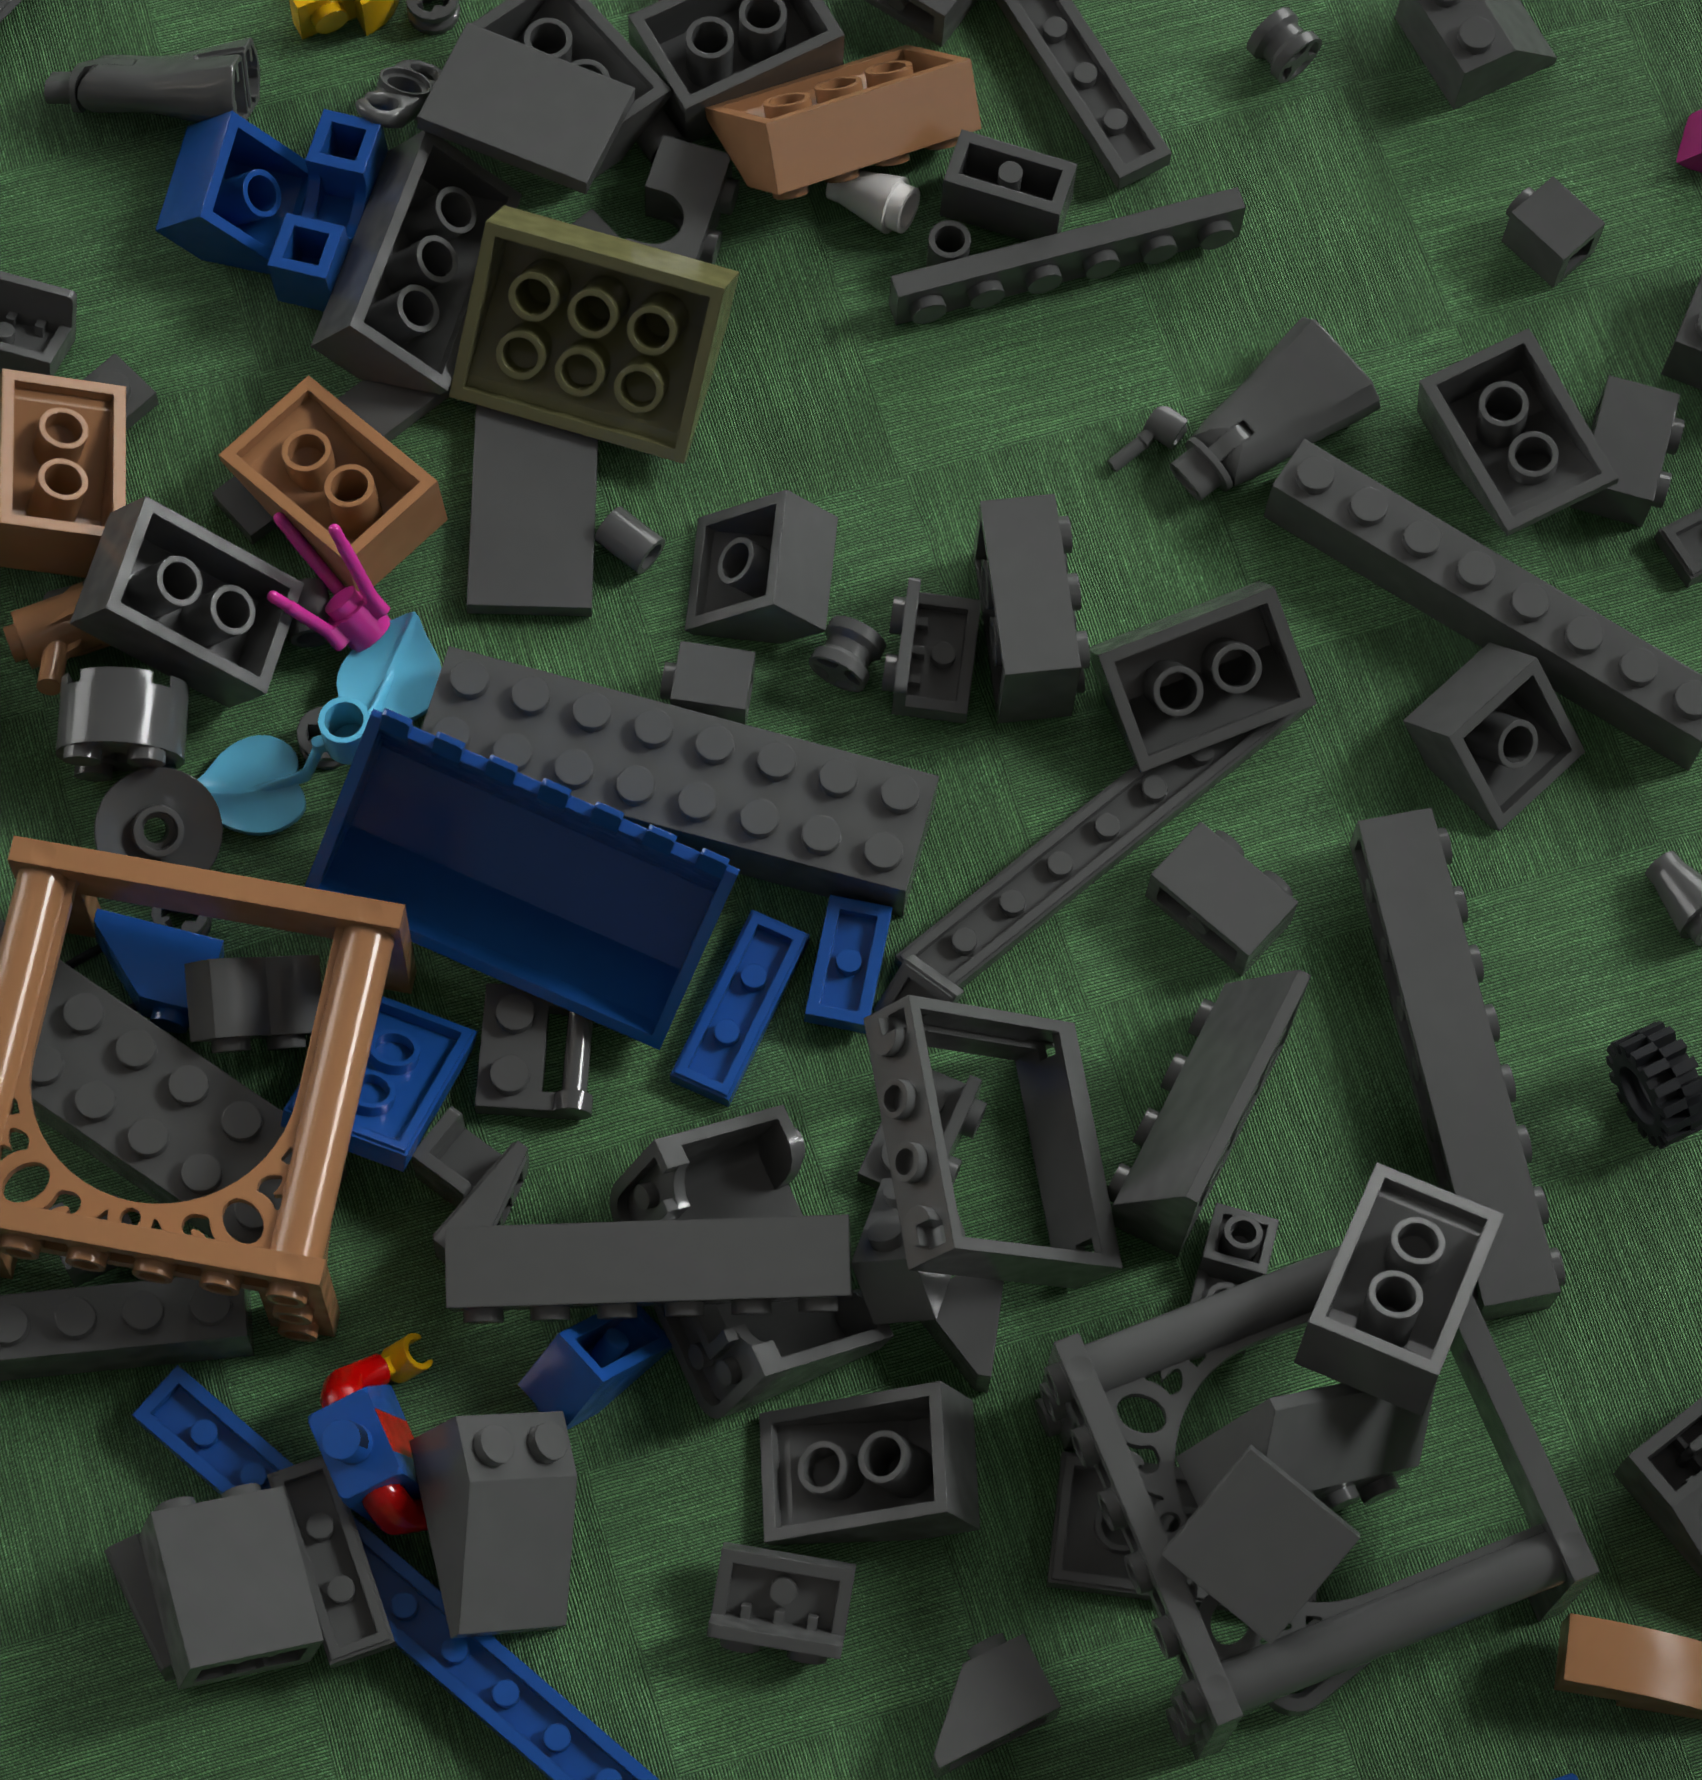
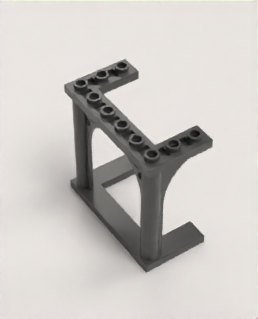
(1231, 1681)

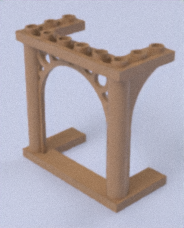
(288, 1263)

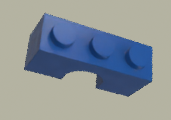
(341, 176)

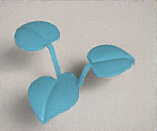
(260, 775)

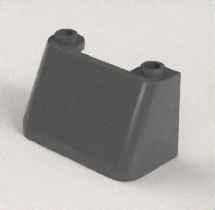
(741, 1172)

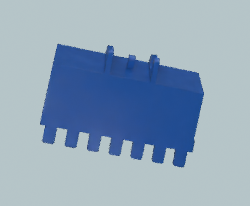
(523, 877)

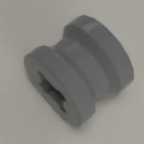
(1284, 44)
(847, 653)

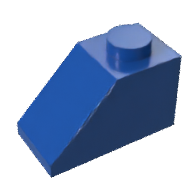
(151, 964)
(593, 1365)

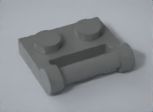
(515, 1058)

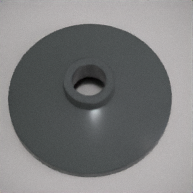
(165, 793)

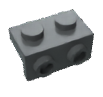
(35, 324)
(935, 654)
(781, 1603)

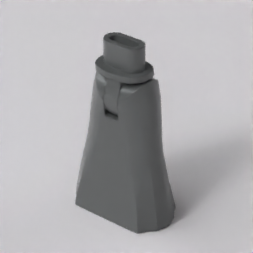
(177, 85)
(1293, 395)

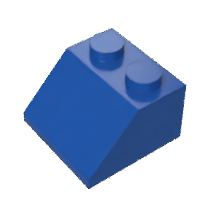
(232, 192)

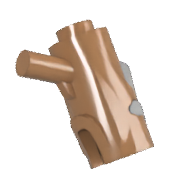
(47, 638)

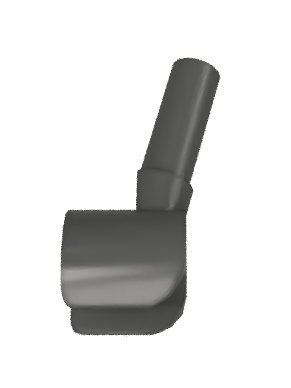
(1162, 425)

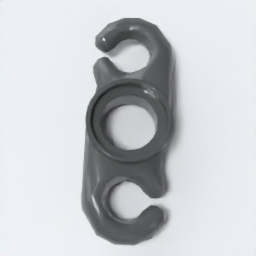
(399, 94)

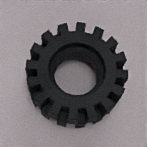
(1657, 1083)

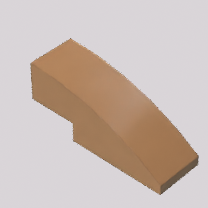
(1630, 1665)

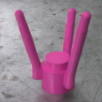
(355, 615)

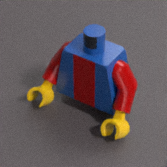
(368, 1438)

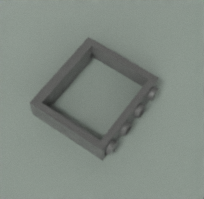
(1058, 1128)

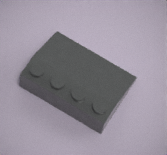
(1205, 1108)

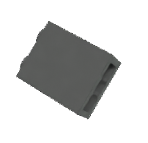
(230, 1585)

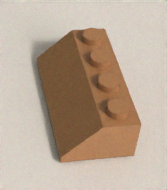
(847, 119)

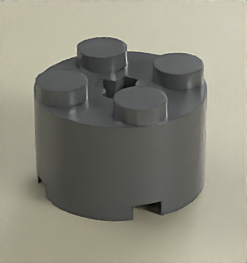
(121, 722)

